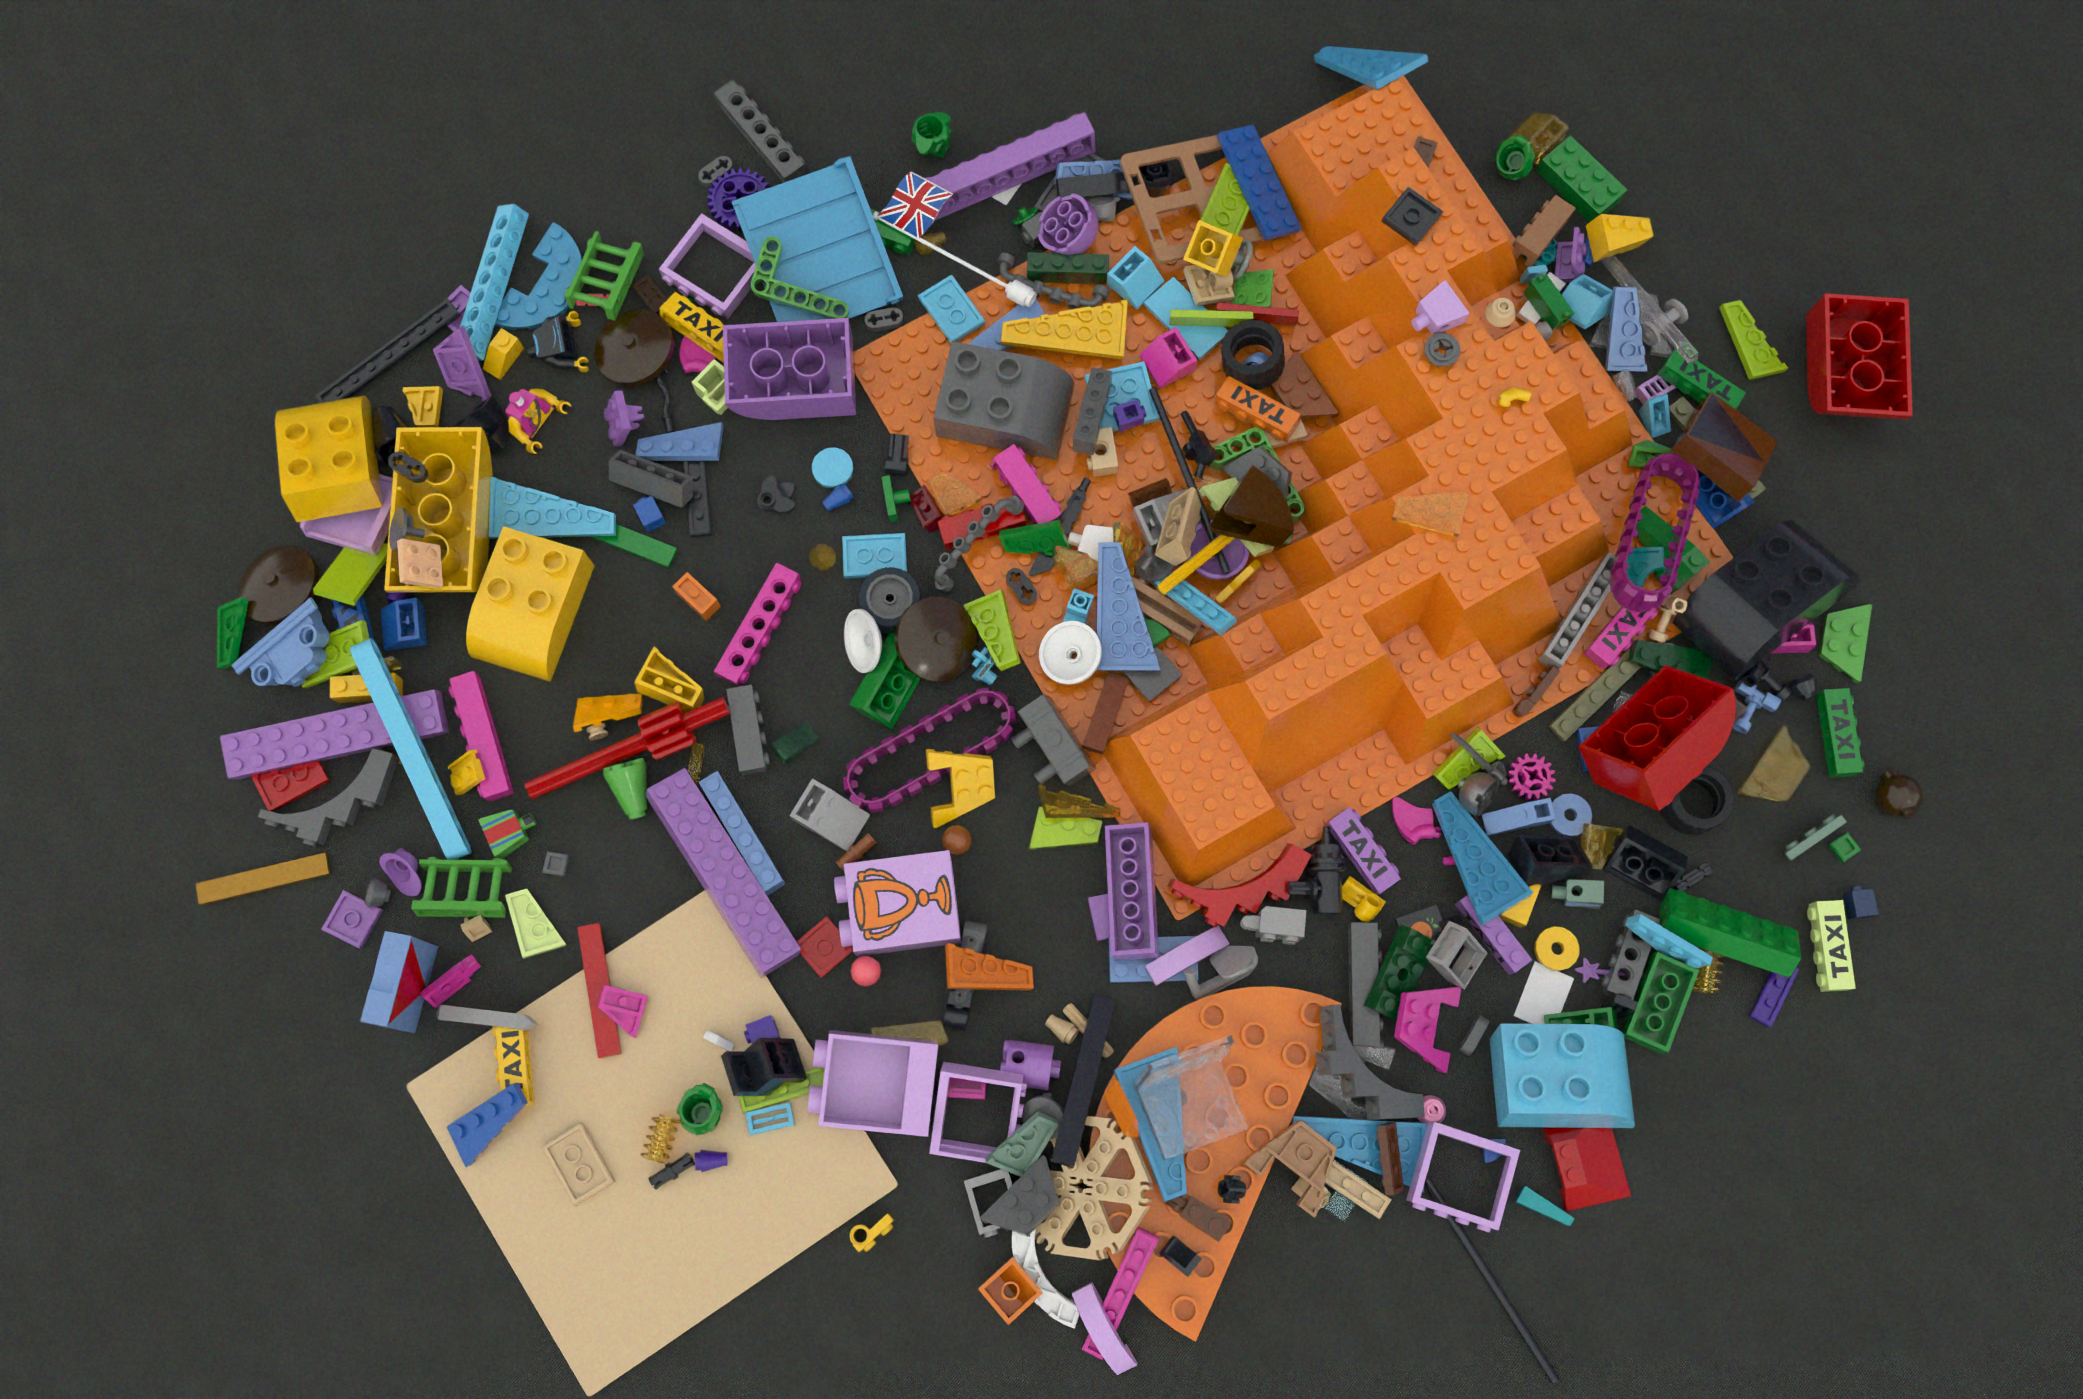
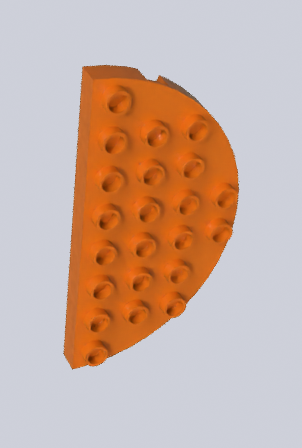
(1268, 1071)

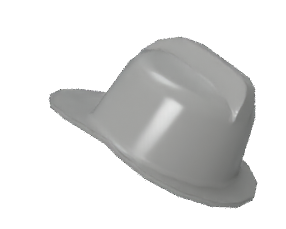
(1104, 207)

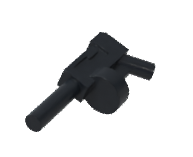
(1198, 447)

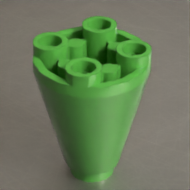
(629, 786)

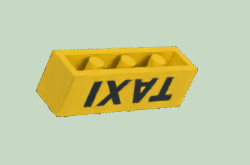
(694, 324)
(514, 1060)

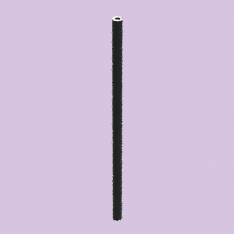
(1186, 473)
(1495, 1287)

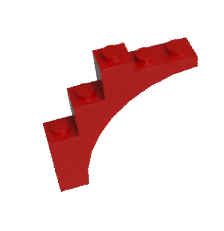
(1247, 895)

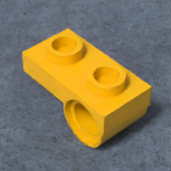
(1364, 900)
(882, 1227)

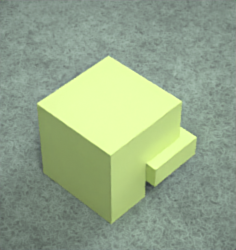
(711, 387)

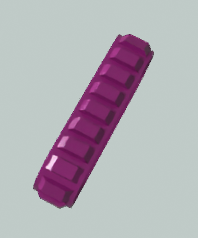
(1687, 477)
(910, 733)

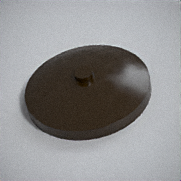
(634, 348)
(278, 583)
(935, 639)

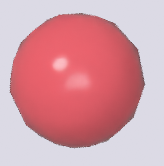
(865, 971)

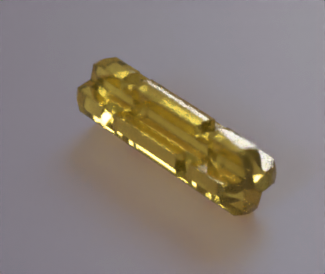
(695, 762)

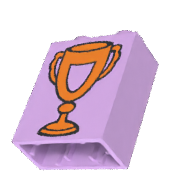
(899, 903)

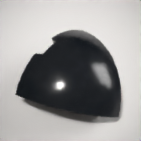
(492, 420)

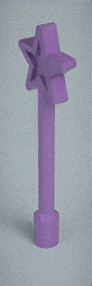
(1592, 971)

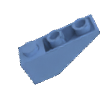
(1519, 817)

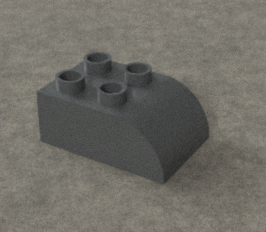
(1003, 400)

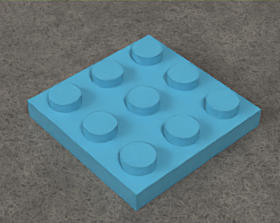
(1129, 384)

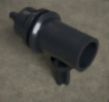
(1326, 884)

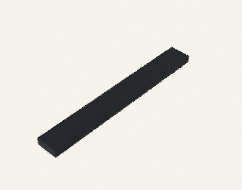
(390, 353)
(1083, 1081)

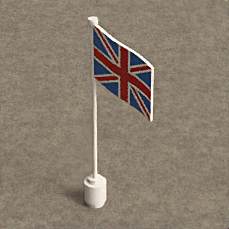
(914, 211)

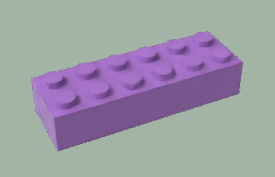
(1131, 891)

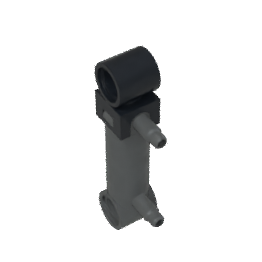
(961, 999)

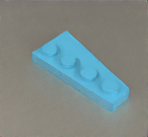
(1667, 942)

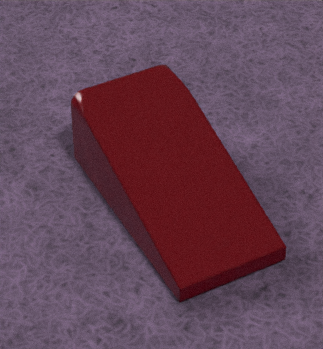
(926, 508)

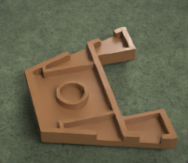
(1303, 1153)

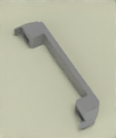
(485, 1017)

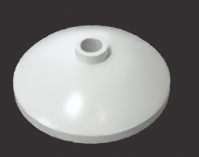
(862, 640)
(1061, 643)

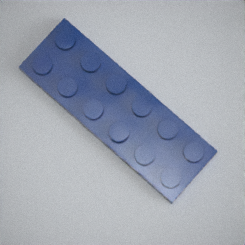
(1259, 182)

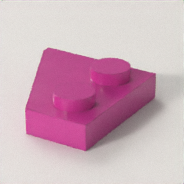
(623, 1007)

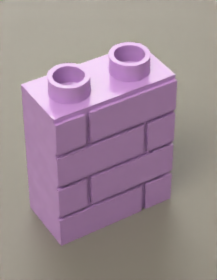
(874, 1083)

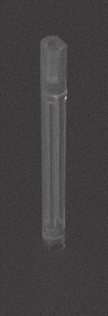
(1652, 310)

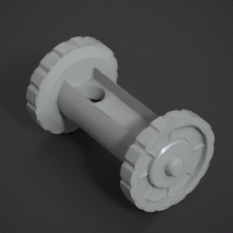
(1675, 312)

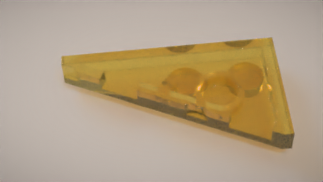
(1072, 806)

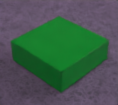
(1844, 847)

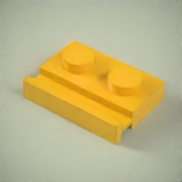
(466, 772)

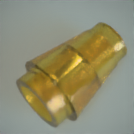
(936, 238)

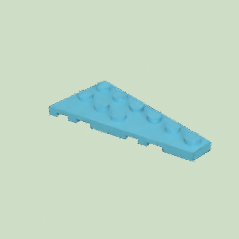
(544, 513)

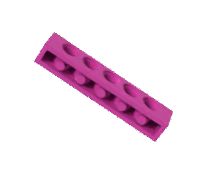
(778, 577)

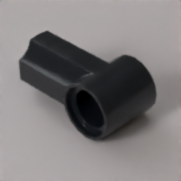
(897, 459)

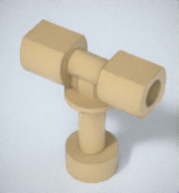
(1670, 606)

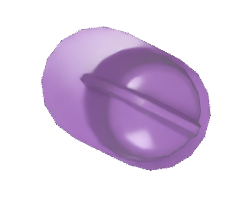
(402, 870)

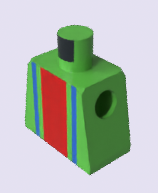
(506, 831)

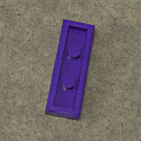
(1772, 997)

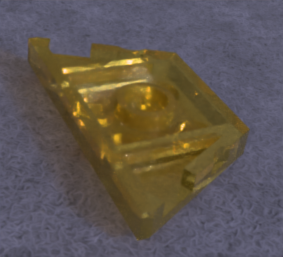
(1777, 770)

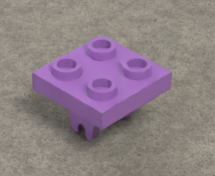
(621, 418)

